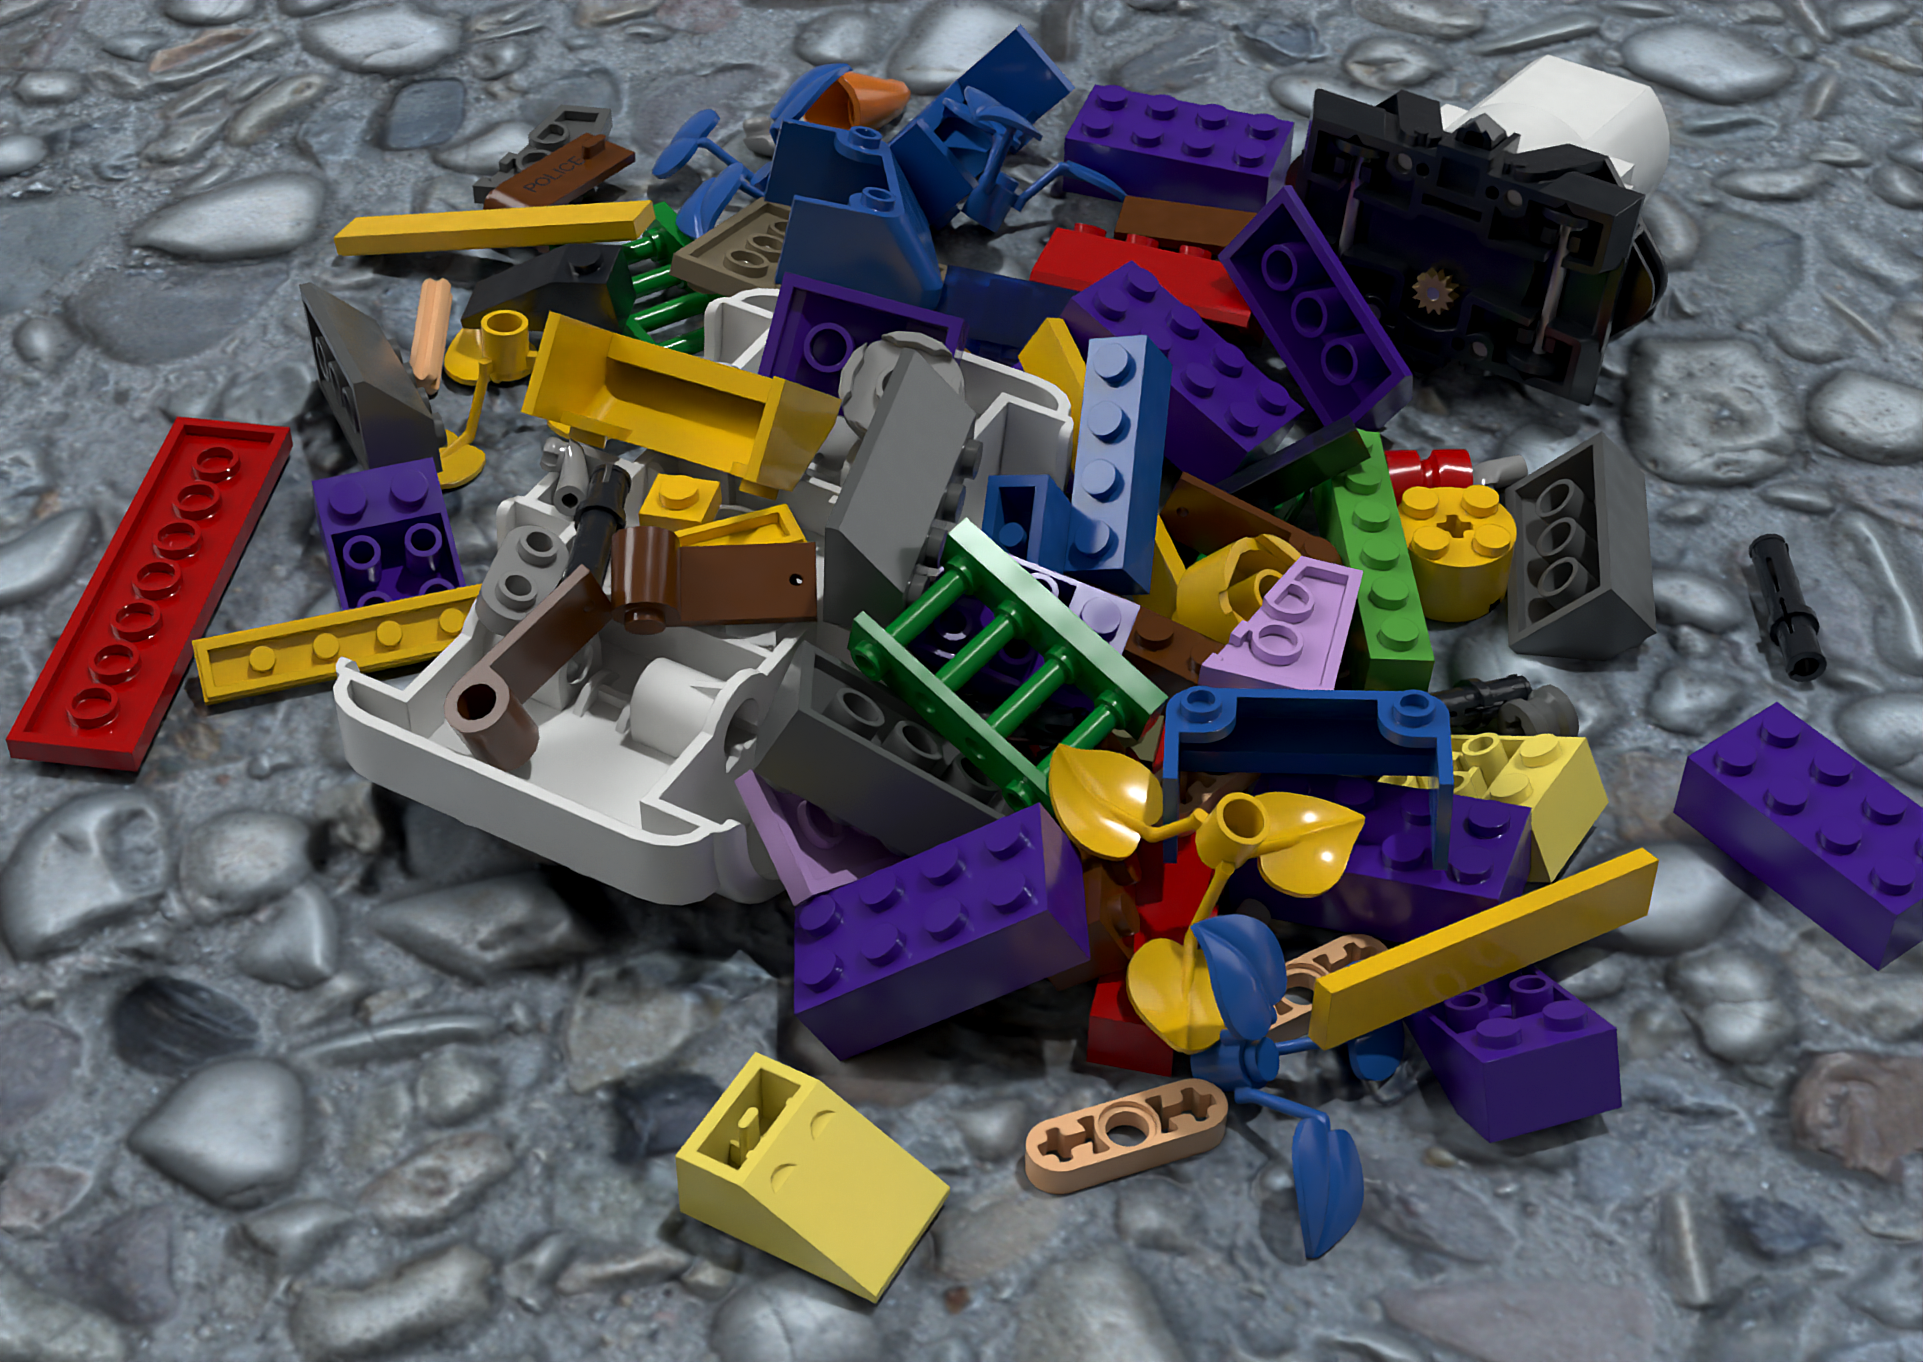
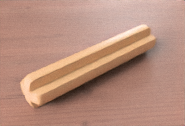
(431, 333)

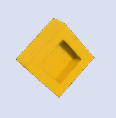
(680, 502)

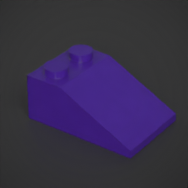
(824, 323)

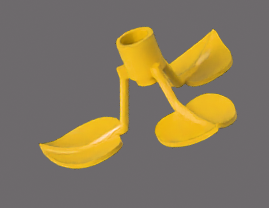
(476, 357)
(1115, 800)

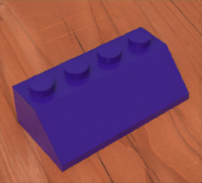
(1317, 316)

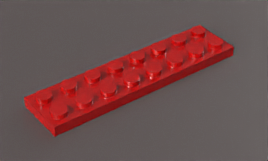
(151, 596)

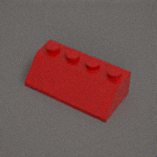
(1085, 256)

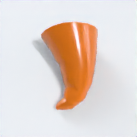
(859, 101)

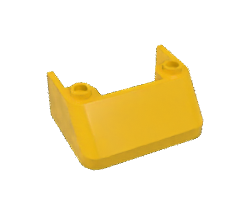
(678, 405)

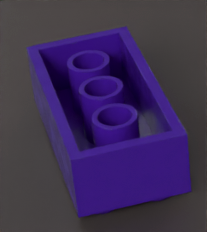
(1178, 150)
(1219, 403)
(1813, 830)
(1390, 871)
(940, 933)

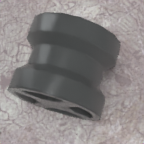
(1543, 712)

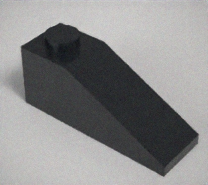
(572, 280)

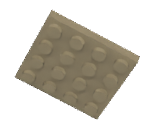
(738, 252)

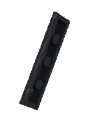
(1296, 468)

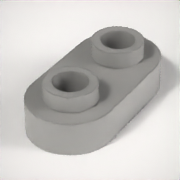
(520, 577)

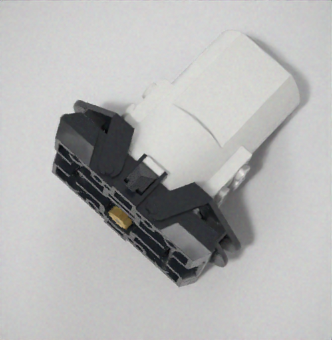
(1496, 219)

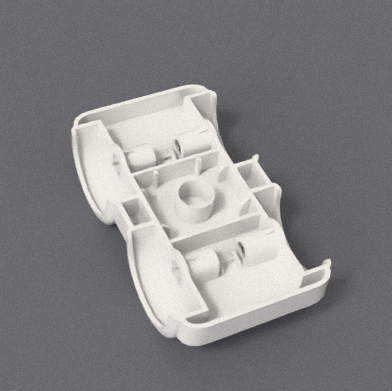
(661, 724)

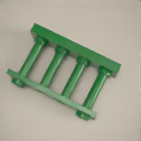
(659, 244)
(1021, 611)

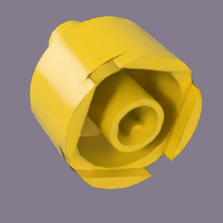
(1458, 549)
(1231, 584)

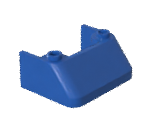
(948, 153)
(851, 214)
(1311, 735)

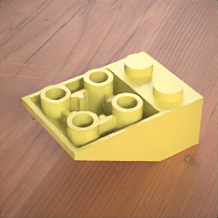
(1531, 771)
(807, 1179)

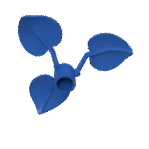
(996, 190)
(709, 200)
(1247, 982)

